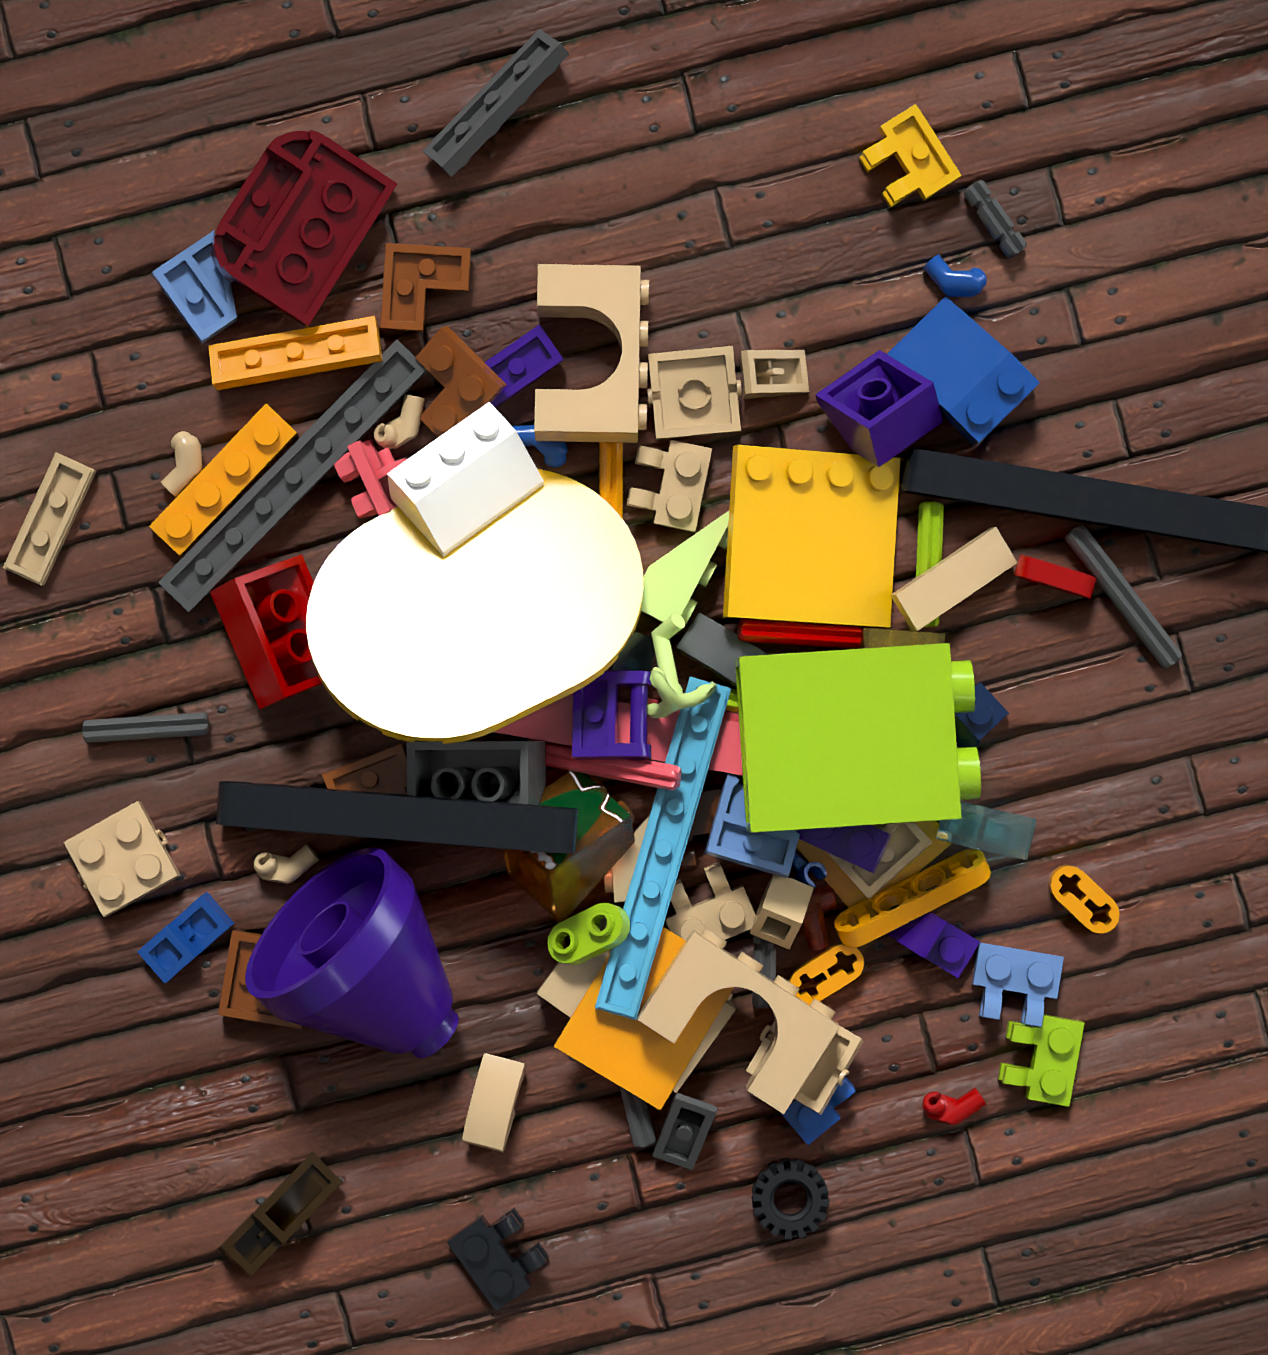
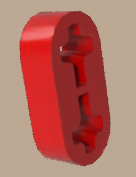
(1055, 576)

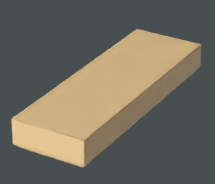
(49, 519)
(953, 579)

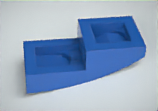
(185, 937)

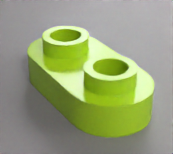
(585, 934)

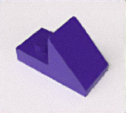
(937, 942)

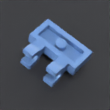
(1017, 971)

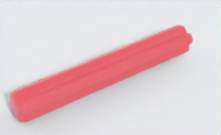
(634, 771)

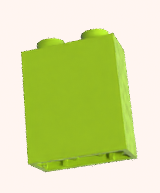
(854, 737)

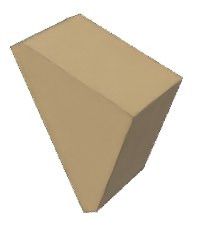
(773, 373)

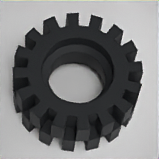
(802, 1221)

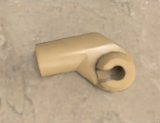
(403, 427)
(188, 462)
(282, 868)

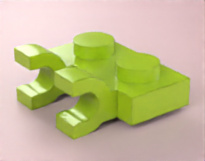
(1052, 1062)

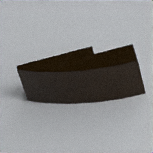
(279, 1215)

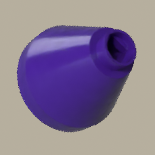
(356, 959)

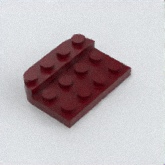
(298, 222)

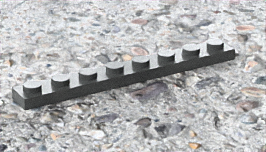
(292, 476)

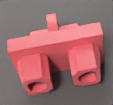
(373, 468)

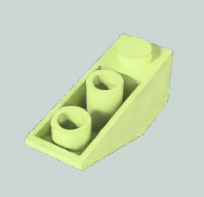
(675, 575)

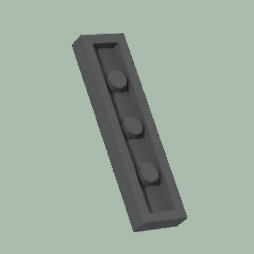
(495, 102)

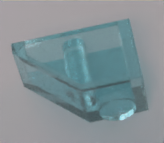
(989, 830)

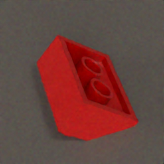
(268, 629)

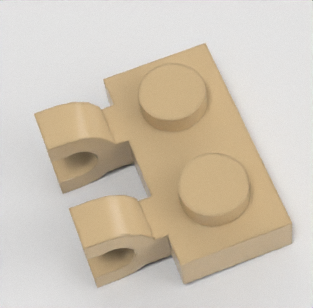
(680, 487)
(723, 914)

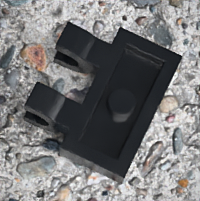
(490, 1262)

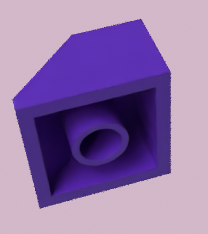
(881, 407)

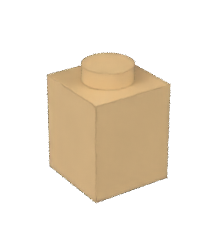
(781, 910)

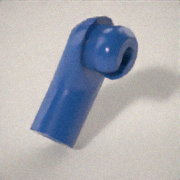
(553, 451)

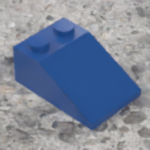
(970, 370)

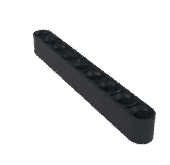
(1086, 500)
(398, 816)

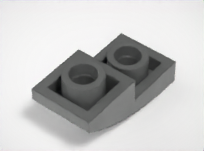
(715, 647)

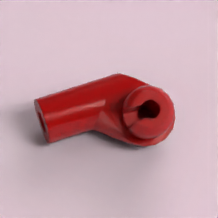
(952, 1110)

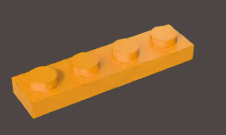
(295, 353)
(223, 480)

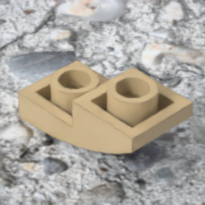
(493, 1102)

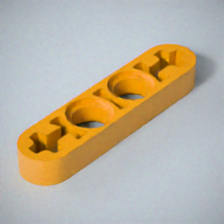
(951, 876)

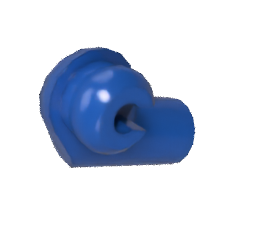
(955, 282)

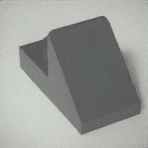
(684, 1130)

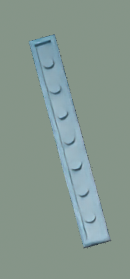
(662, 854)

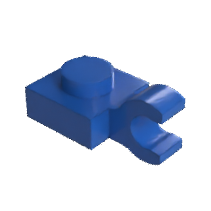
(811, 1124)

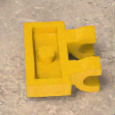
(917, 151)

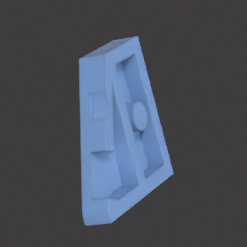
(198, 290)
(730, 841)

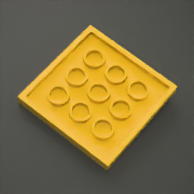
(811, 537)

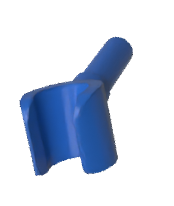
(802, 868)

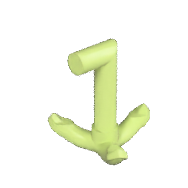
(665, 676)

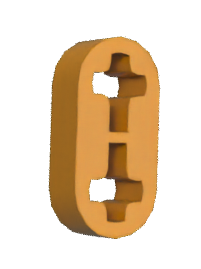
(1090, 891)
(832, 982)

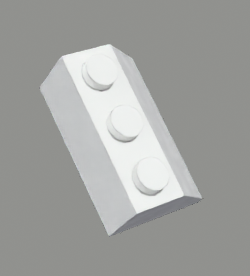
(464, 479)

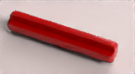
(799, 633)

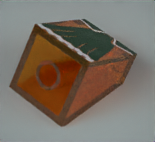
(603, 837)

